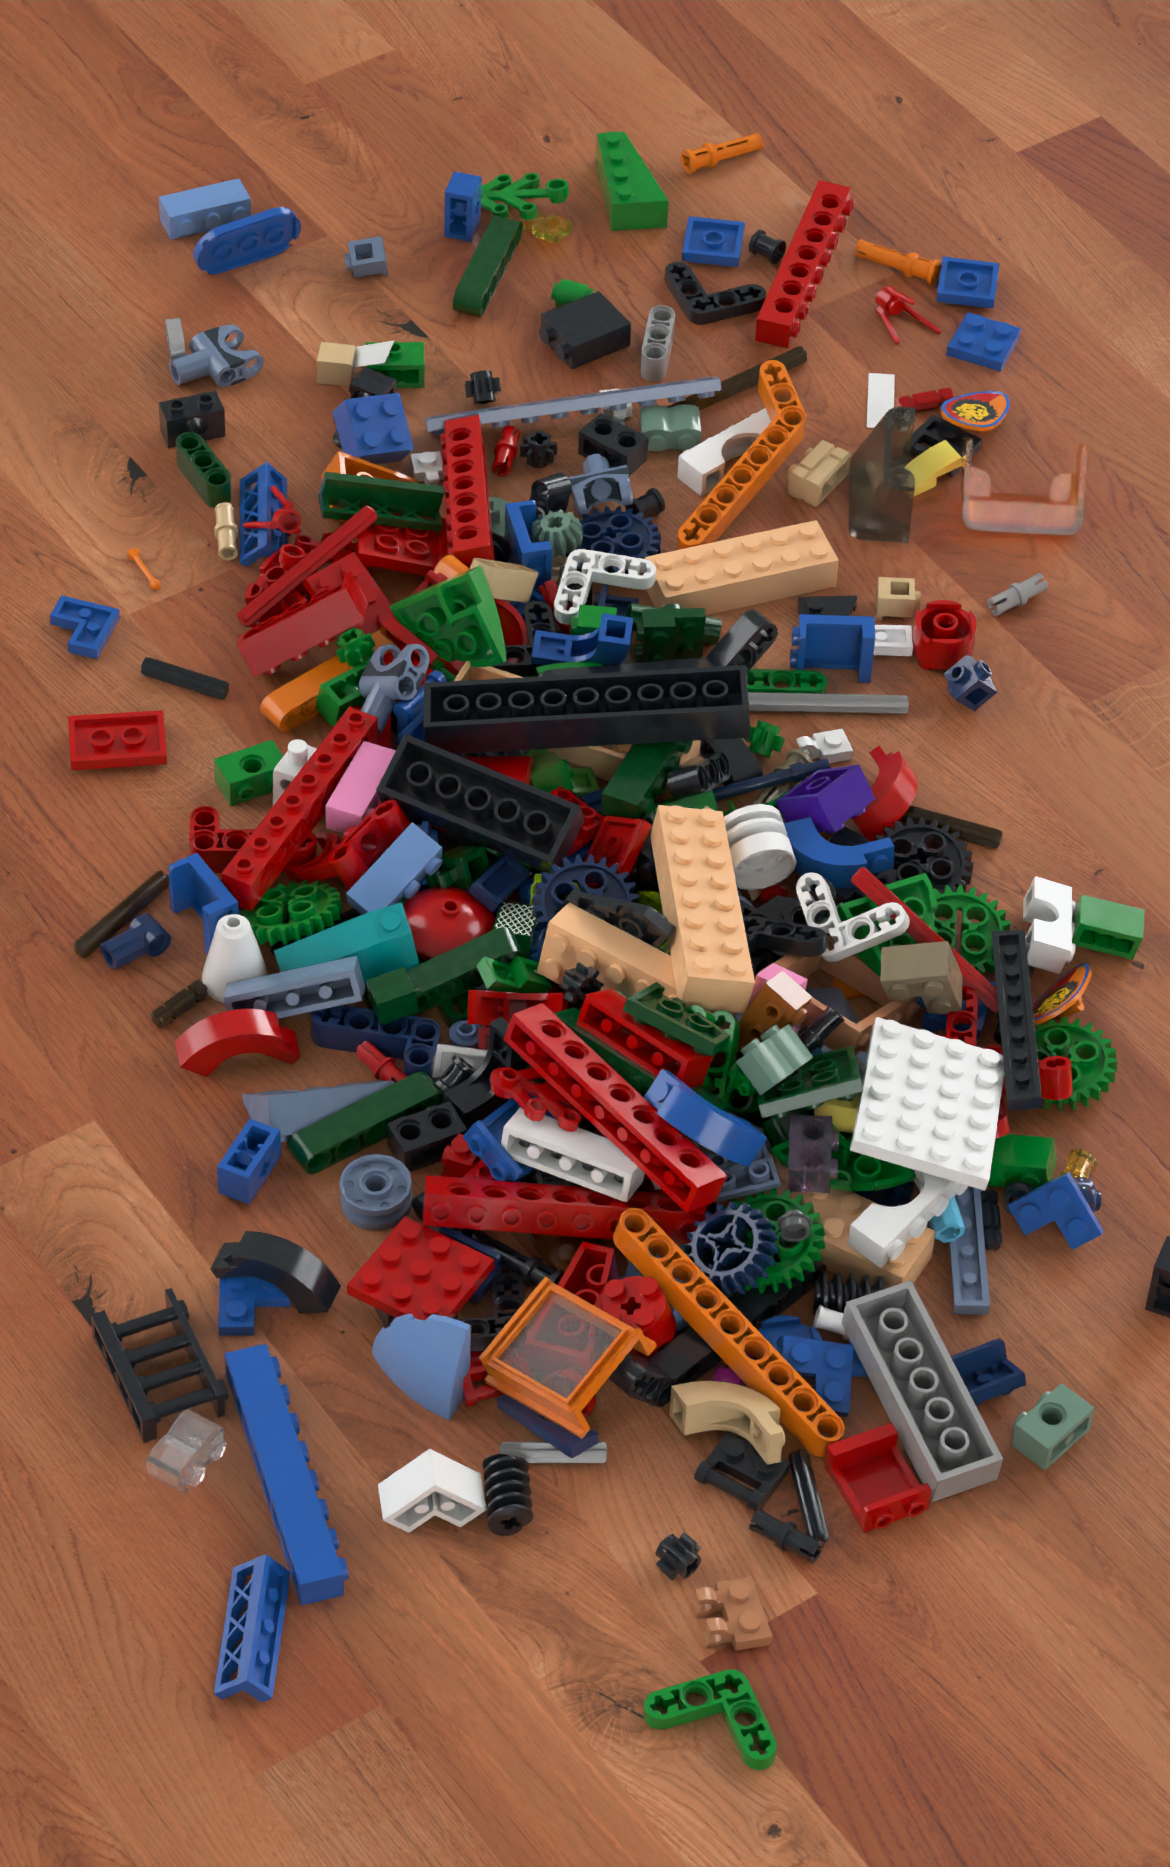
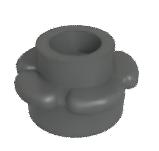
(794, 1225)

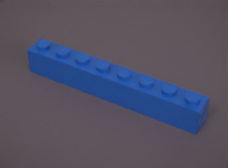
(284, 1474)

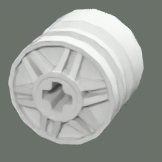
(759, 846)

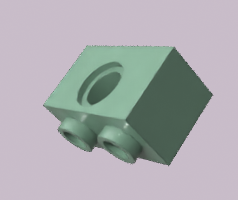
(1052, 1426)

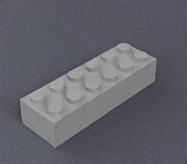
(922, 1390)

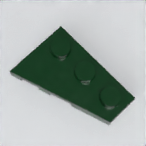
(656, 1009)

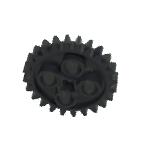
(914, 842)

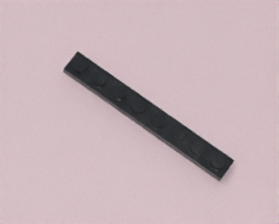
(1016, 1020)

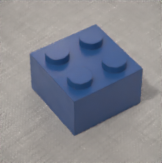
(374, 428)

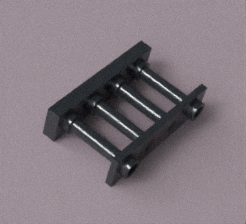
(135, 1388)

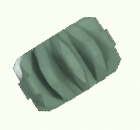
(560, 529)

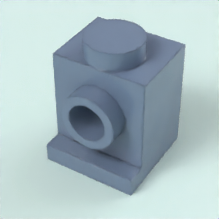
(367, 257)

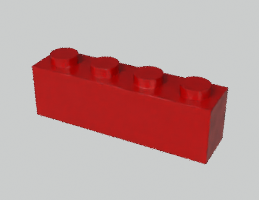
(643, 1044)

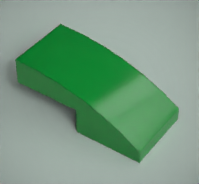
(515, 977)

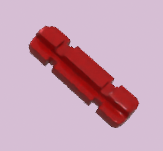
(926, 399)

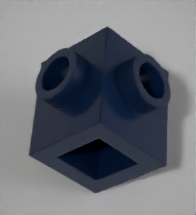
(970, 682)

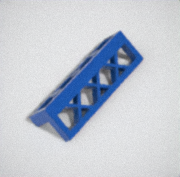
(268, 539)
(261, 1628)

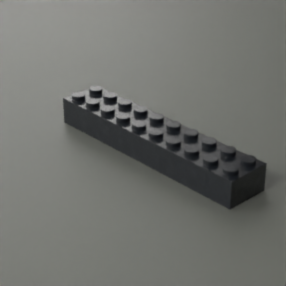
(587, 709)

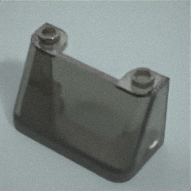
(878, 482)

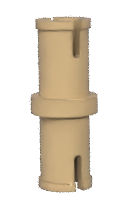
(226, 531)

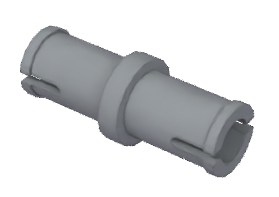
(1017, 594)

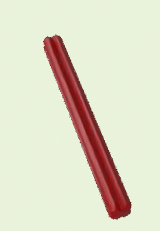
(306, 566)
(923, 933)

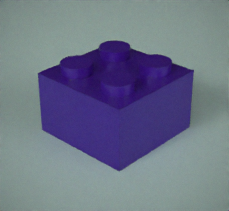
(828, 798)

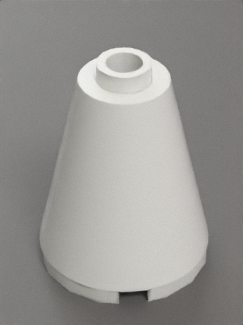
(232, 956)

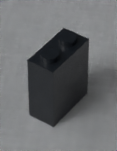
(585, 330)

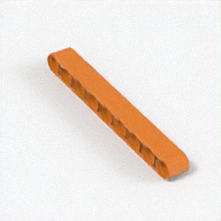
(724, 1315)

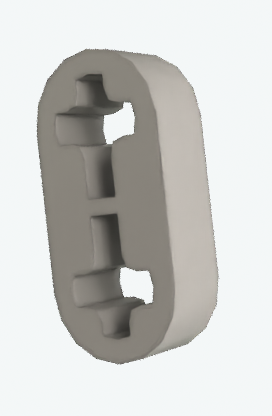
(174, 338)

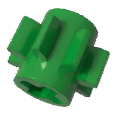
(355, 647)
(765, 739)

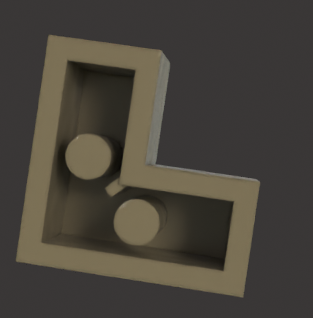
(923, 971)

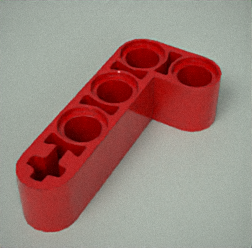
(220, 846)

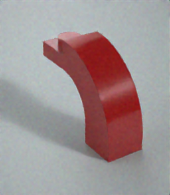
(892, 791)
(490, 1005)
(231, 1034)

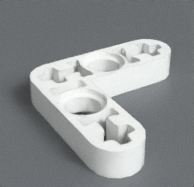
(594, 571)
(844, 931)

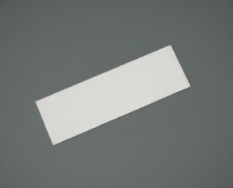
(372, 354)
(879, 397)

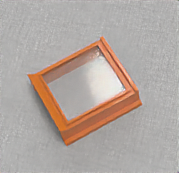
(559, 1354)

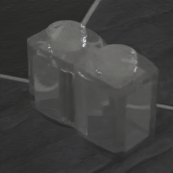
(185, 1451)

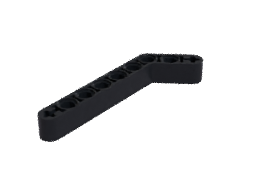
(740, 646)
(690, 1356)

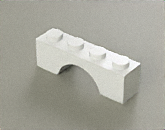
(704, 464)
(884, 1230)

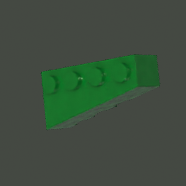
(628, 186)

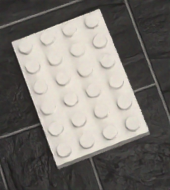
(929, 1103)

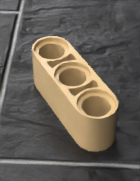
(508, 580)

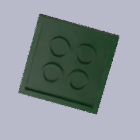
(818, 1080)

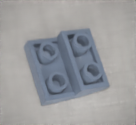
(746, 1180)

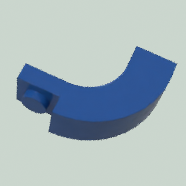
(605, 645)
(835, 861)
(703, 1121)

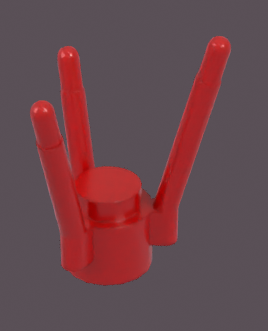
(893, 303)
(283, 520)

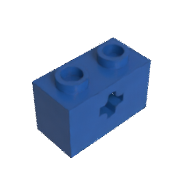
(462, 206)
(249, 1161)

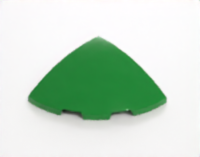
(456, 619)
(915, 893)
(856, 1170)

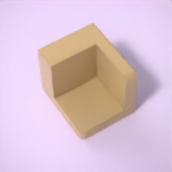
(335, 364)

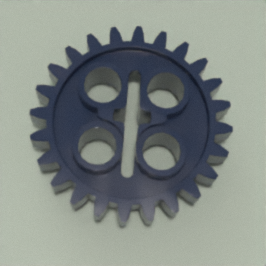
(620, 534)
(583, 873)

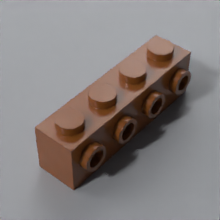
(779, 1003)

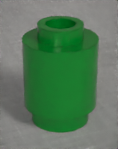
(569, 291)

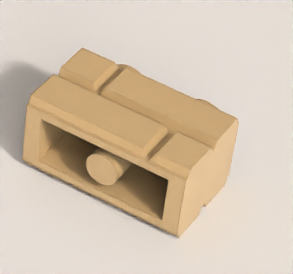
(818, 473)

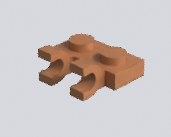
(742, 1614)

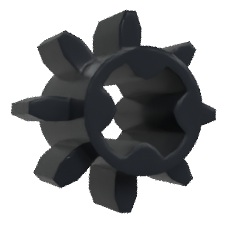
(482, 387)
(538, 449)
(580, 982)
(678, 1556)

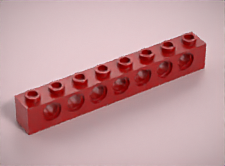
(804, 264)
(466, 490)
(296, 810)
(615, 1108)
(545, 1208)

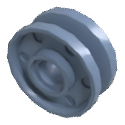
(375, 1192)

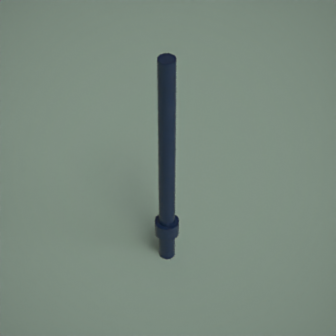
(796, 773)

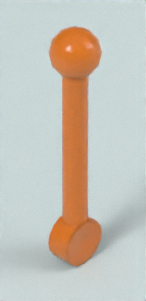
(134, 554)

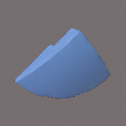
(426, 1359)

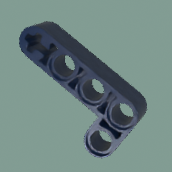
(406, 1038)

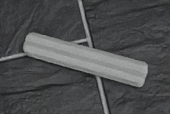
(546, 1453)

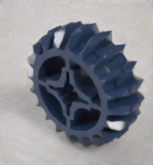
(728, 1232)

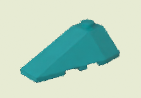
(377, 938)

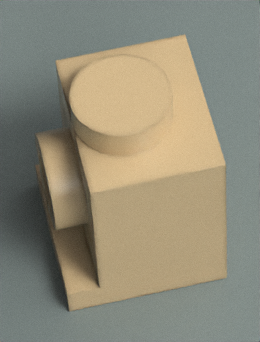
(896, 597)

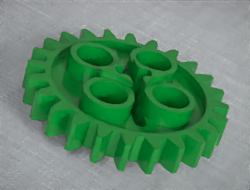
(293, 912)
(971, 934)
(1090, 1057)
(793, 1259)

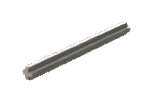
(828, 703)

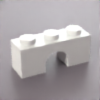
(1050, 936)

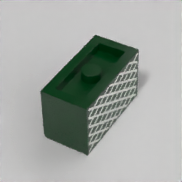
(521, 922)

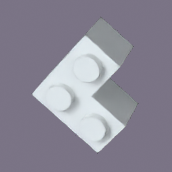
(431, 1488)

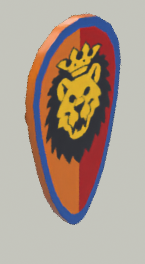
(977, 410)
(1064, 996)

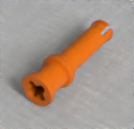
(711, 154)
(909, 263)

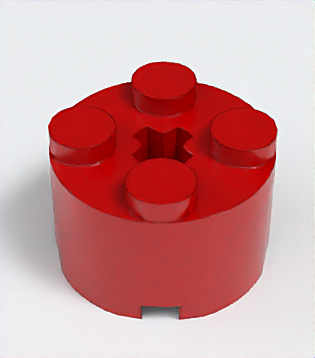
(943, 634)
(641, 1305)

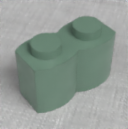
(670, 427)
(774, 1058)

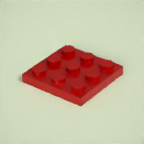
(402, 548)
(420, 1273)

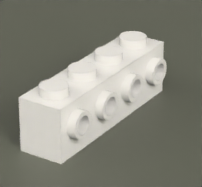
(571, 1155)

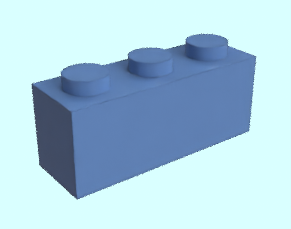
(203, 208)
(396, 872)

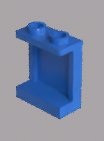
(518, 535)
(834, 643)
(197, 887)
(485, 1141)

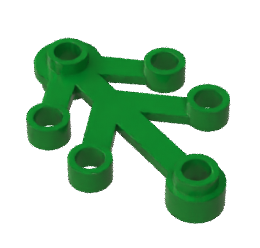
(525, 188)

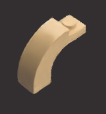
(729, 1408)

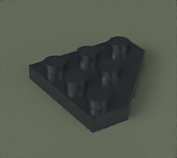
(628, 916)

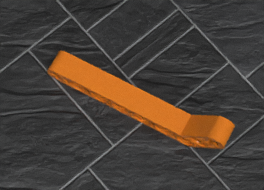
(755, 465)
(297, 700)

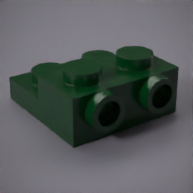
(670, 634)

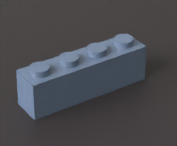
(299, 989)

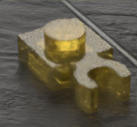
(549, 228)

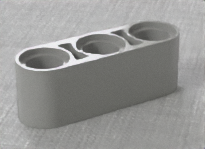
(657, 343)

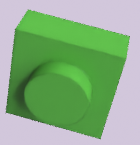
(583, 781)

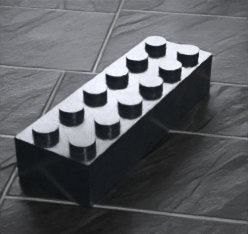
(481, 804)

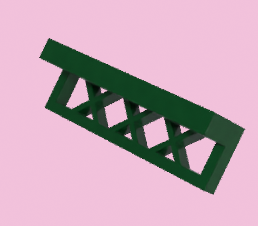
(384, 496)

